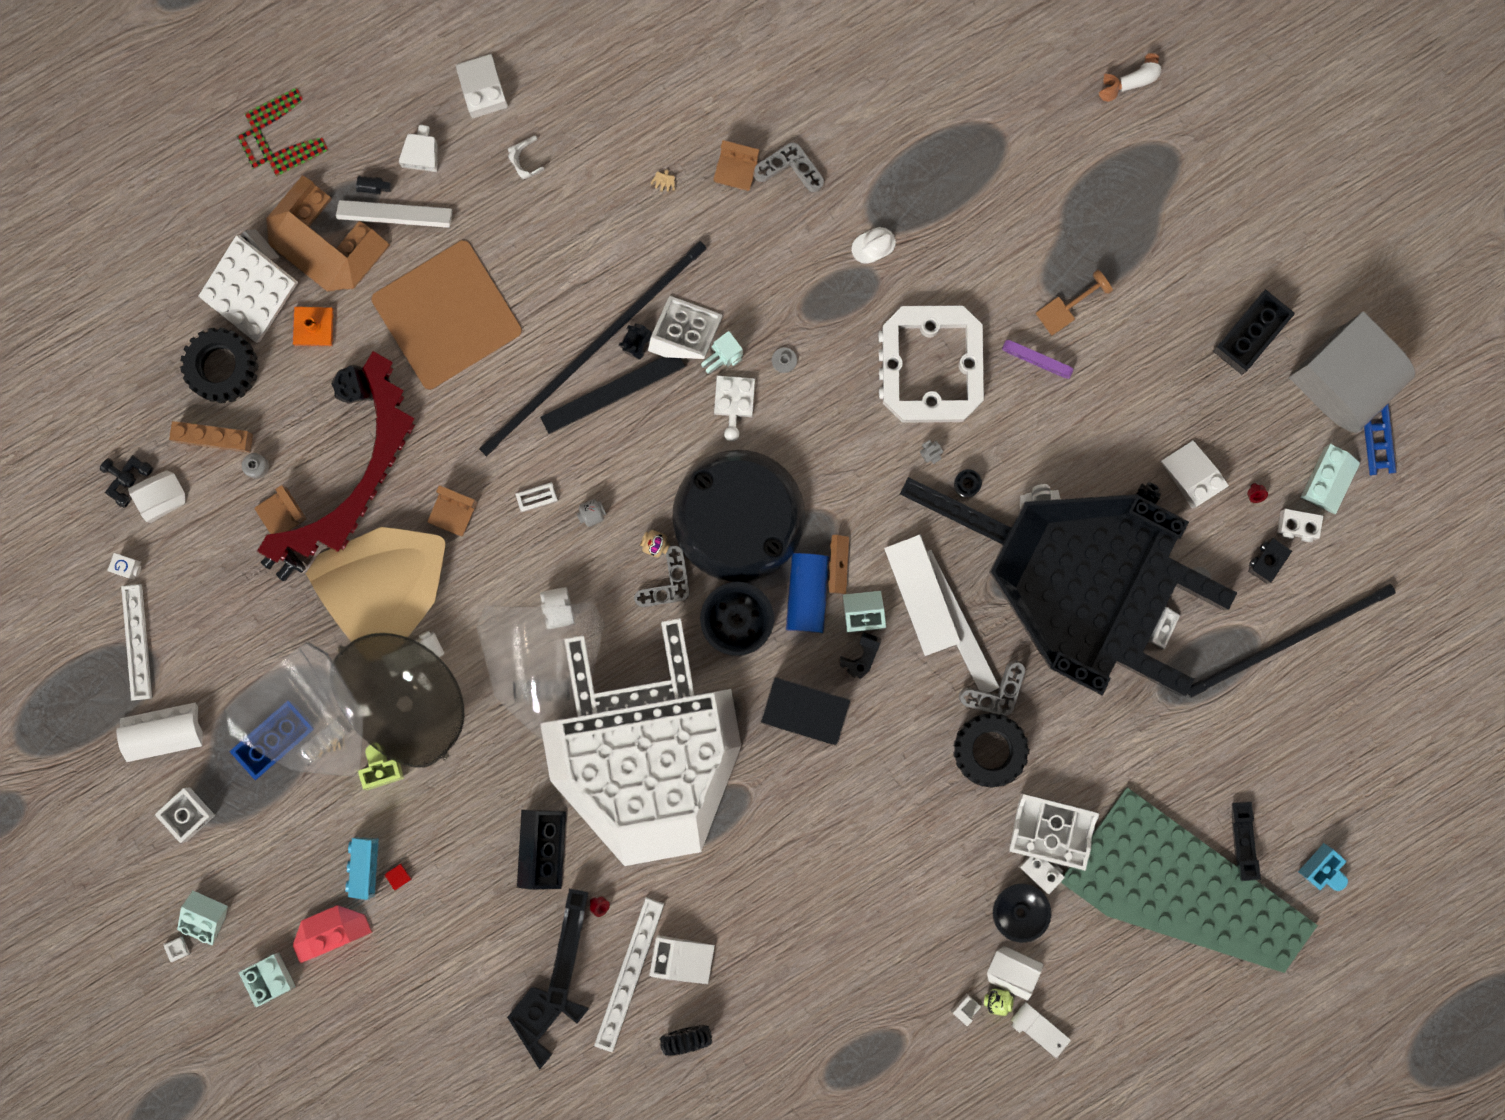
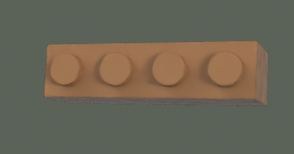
(211, 437)

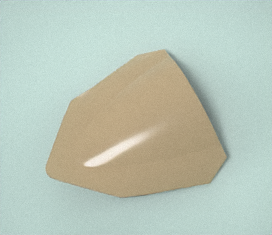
(380, 581)

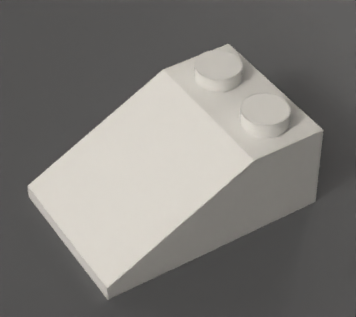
(481, 86)
(1194, 474)

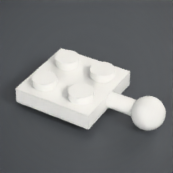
(734, 398)

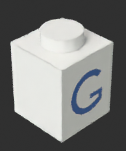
(124, 566)

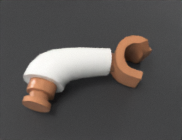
(1145, 75)

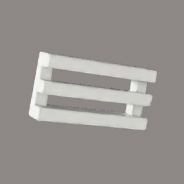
(539, 504)

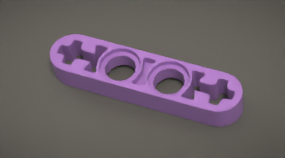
(1037, 359)

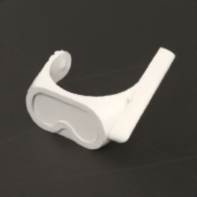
(514, 152)

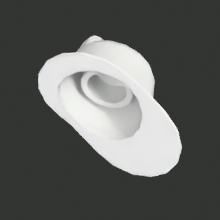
(873, 245)

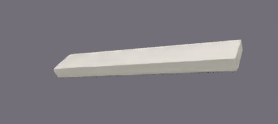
(394, 213)
(136, 642)

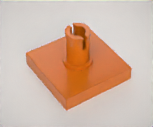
(313, 326)

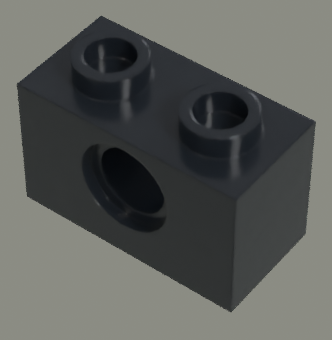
(1279, 555)

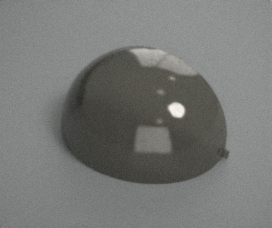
(405, 695)

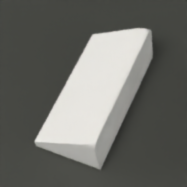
(1164, 628)

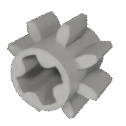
(931, 452)

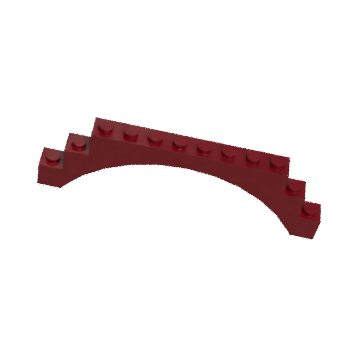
(390, 430)

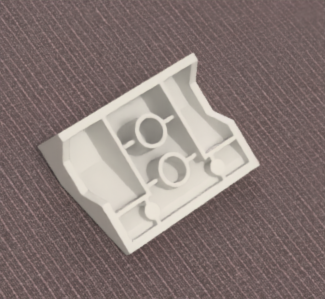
(1053, 831)

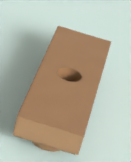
(838, 564)

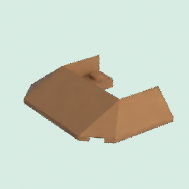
(309, 252)

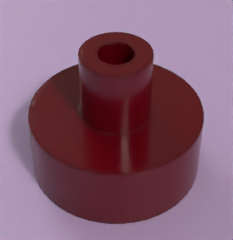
(1257, 493)
(599, 906)

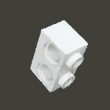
(1300, 520)

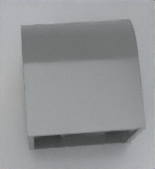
(1354, 373)

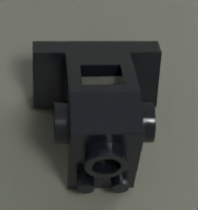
(870, 646)

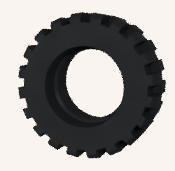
(199, 351)
(1017, 750)

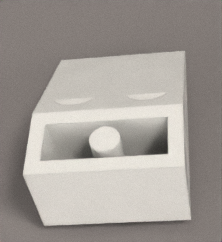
(681, 960)

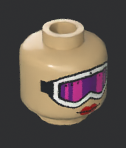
(654, 543)

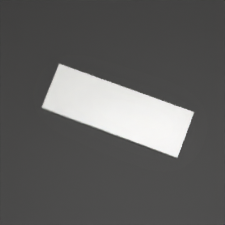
(922, 595)

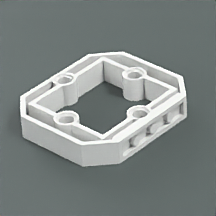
(942, 317)

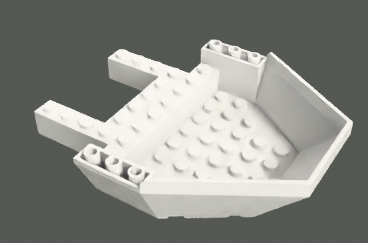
(645, 757)

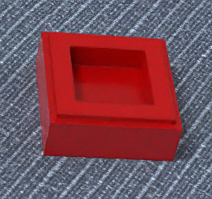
(397, 877)

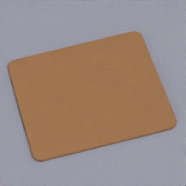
(446, 315)

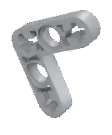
(793, 161)
(670, 589)
(997, 700)

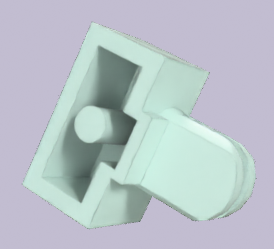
(727, 351)

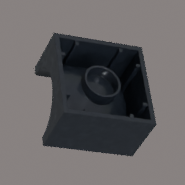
(805, 711)

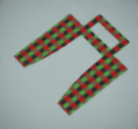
(267, 114)

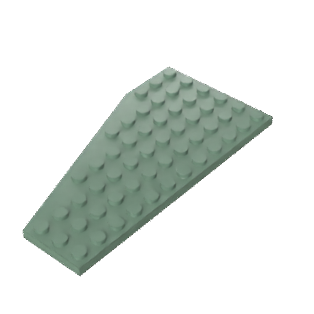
(1174, 884)

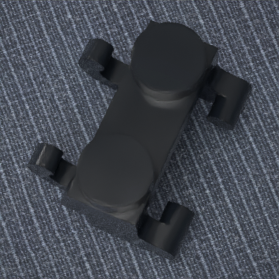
(635, 340)

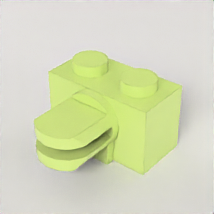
(379, 771)

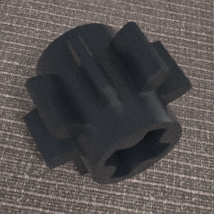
(1149, 492)

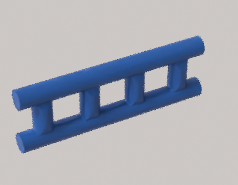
(1388, 444)

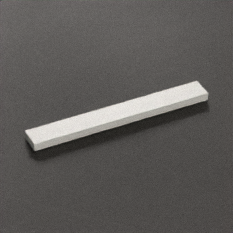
(969, 647)
(629, 974)

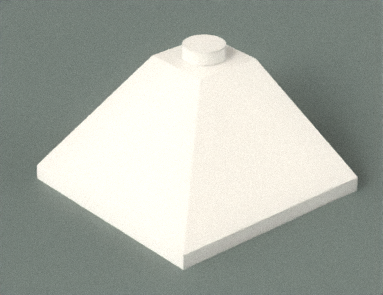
(684, 330)

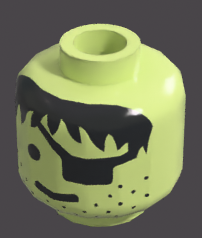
(999, 1002)

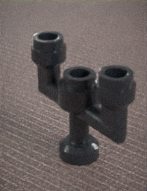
(124, 478)

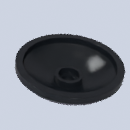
(1034, 919)

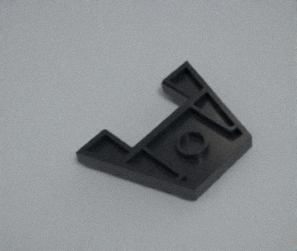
(533, 1019)

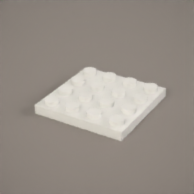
(248, 288)

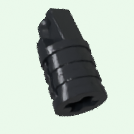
(372, 185)

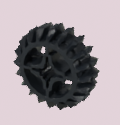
(686, 1040)

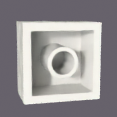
(184, 815)

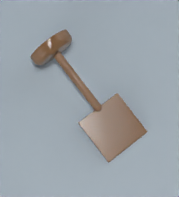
(1057, 315)

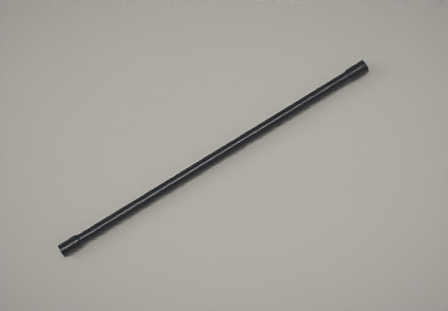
(493, 442)

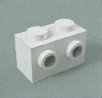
(1042, 873)

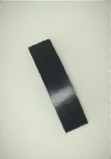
(1244, 841)

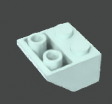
(864, 611)
(201, 917)
(267, 979)

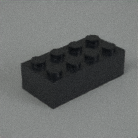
(1253, 332)

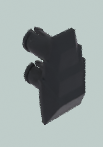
(291, 563)

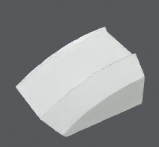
(157, 496)
(1014, 972)

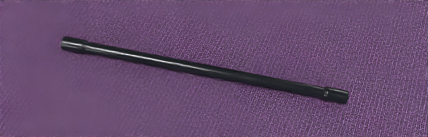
(1377, 596)

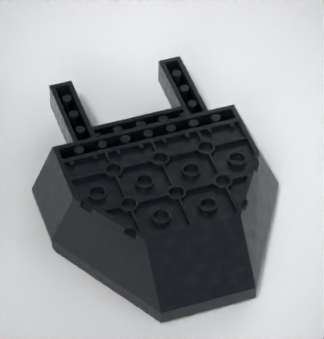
(1110, 602)

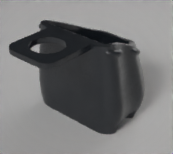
(351, 385)

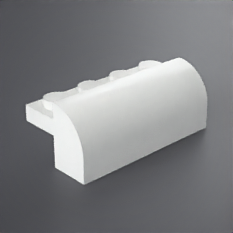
(159, 732)

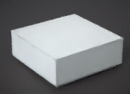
(176, 949)

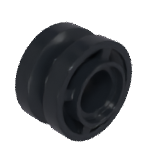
(974, 477)

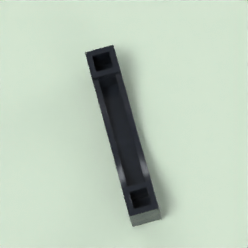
(567, 949)

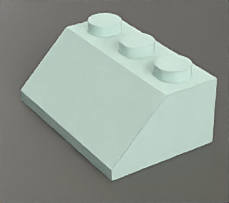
(1330, 478)

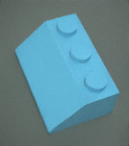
(362, 868)

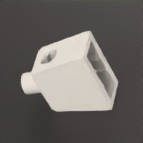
(420, 151)

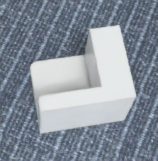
(966, 1009)

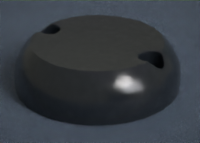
(738, 516)

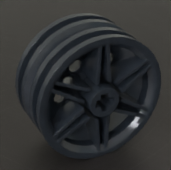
(754, 600)

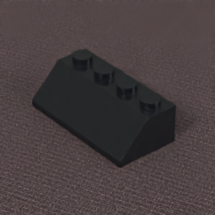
(541, 849)

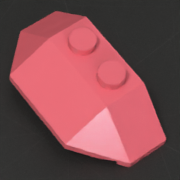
(329, 931)

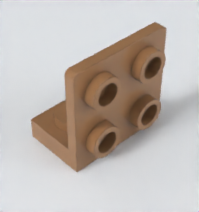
(736, 165)
(452, 511)
(280, 512)

